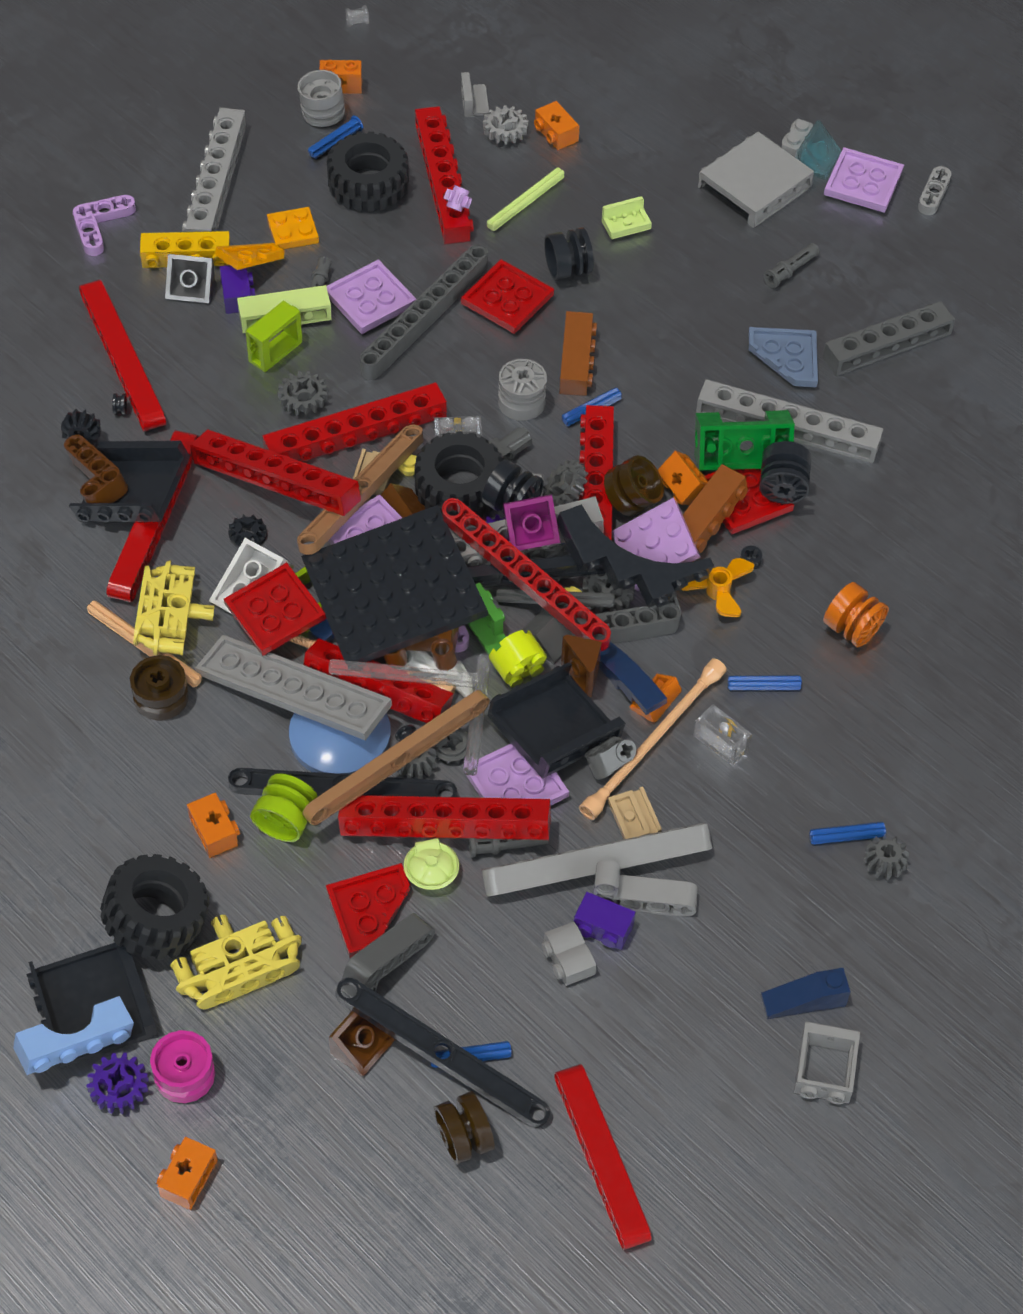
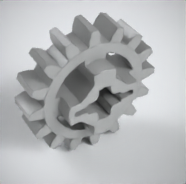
(505, 124)

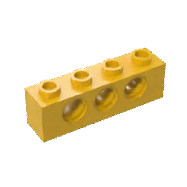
(157, 246)

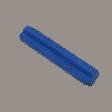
(602, 400)
(764, 682)
(847, 833)
(483, 1052)

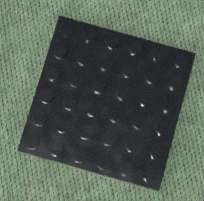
(394, 586)

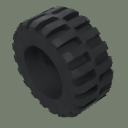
(367, 190)
(455, 453)
(148, 932)

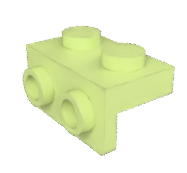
(625, 218)

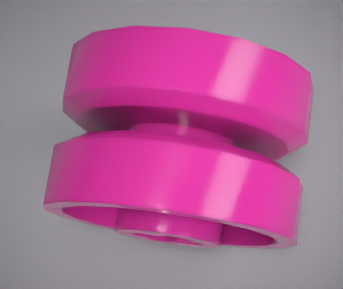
(182, 1066)

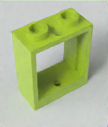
(265, 353)

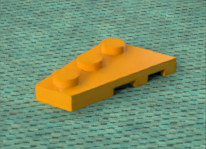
(249, 255)

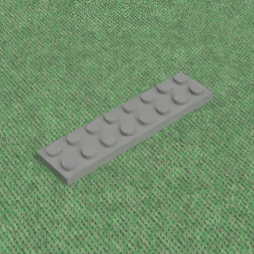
(294, 687)

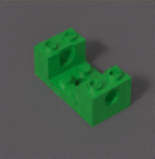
(720, 441)

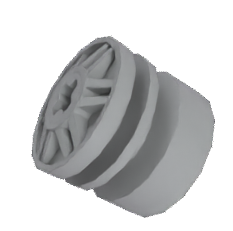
(321, 98)
(522, 389)

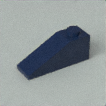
(807, 994)

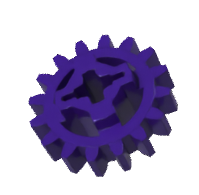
(110, 1074)

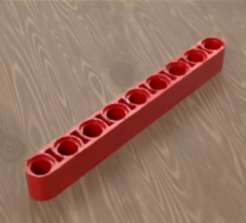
(122, 356)
(143, 541)
(521, 564)

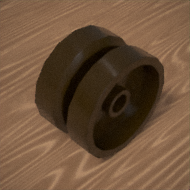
(633, 485)
(159, 687)
(464, 1127)

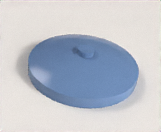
(334, 751)

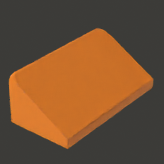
(671, 689)

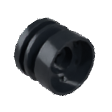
(568, 253)
(785, 472)
(510, 485)

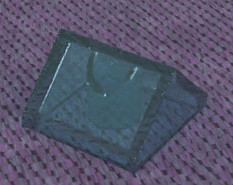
(819, 151)

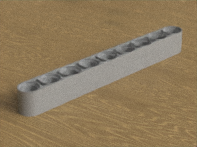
(583, 861)

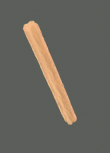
(127, 632)

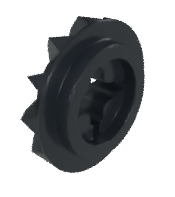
(257, 527)

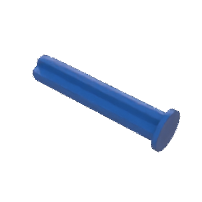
(330, 140)

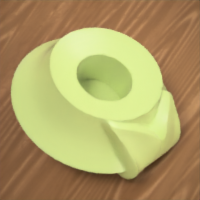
(431, 864)

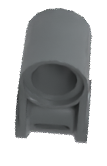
(610, 756)

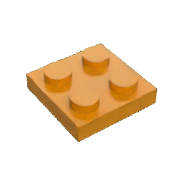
(293, 228)

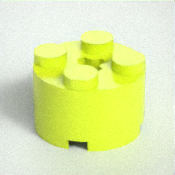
(518, 657)

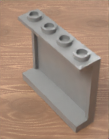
(758, 177)

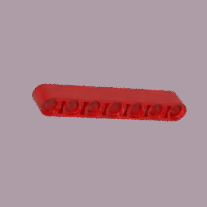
(602, 1157)

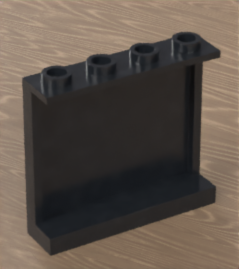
(151, 474)
(552, 721)
(77, 983)

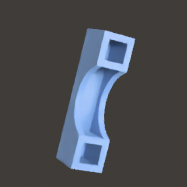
(42, 1048)

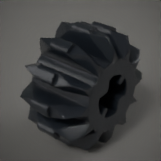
(81, 424)

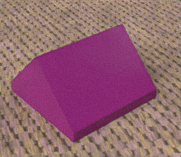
(531, 522)

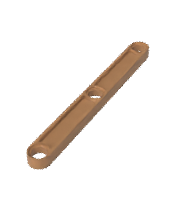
(372, 477)
(395, 758)

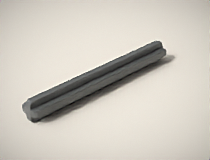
(585, 598)

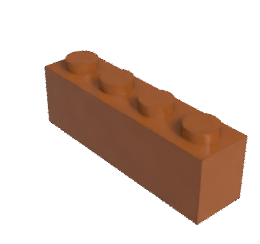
(576, 353)
(714, 504)

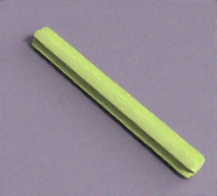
(525, 199)

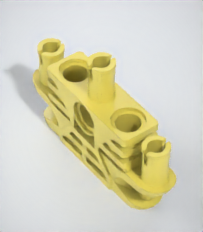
(166, 608)
(239, 973)

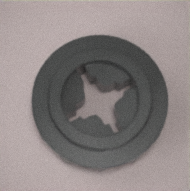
(457, 738)

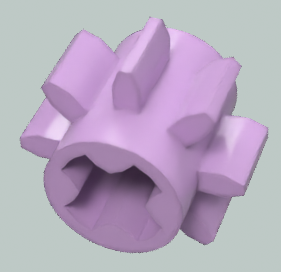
(457, 198)

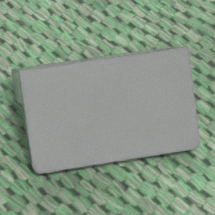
(473, 97)

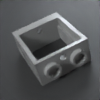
(830, 1038)

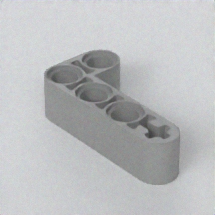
(644, 893)

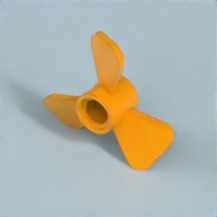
(719, 585)

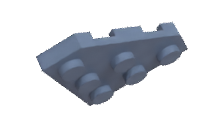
(787, 352)

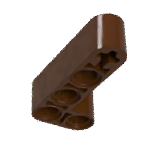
(105, 478)

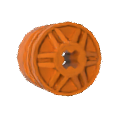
(855, 614)

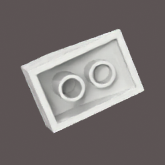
(247, 566)

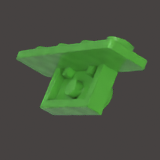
(490, 628)

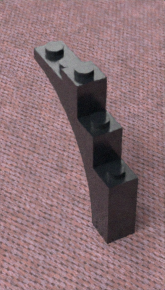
(624, 569)

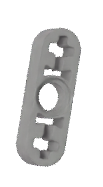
(936, 198)

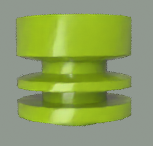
(282, 806)

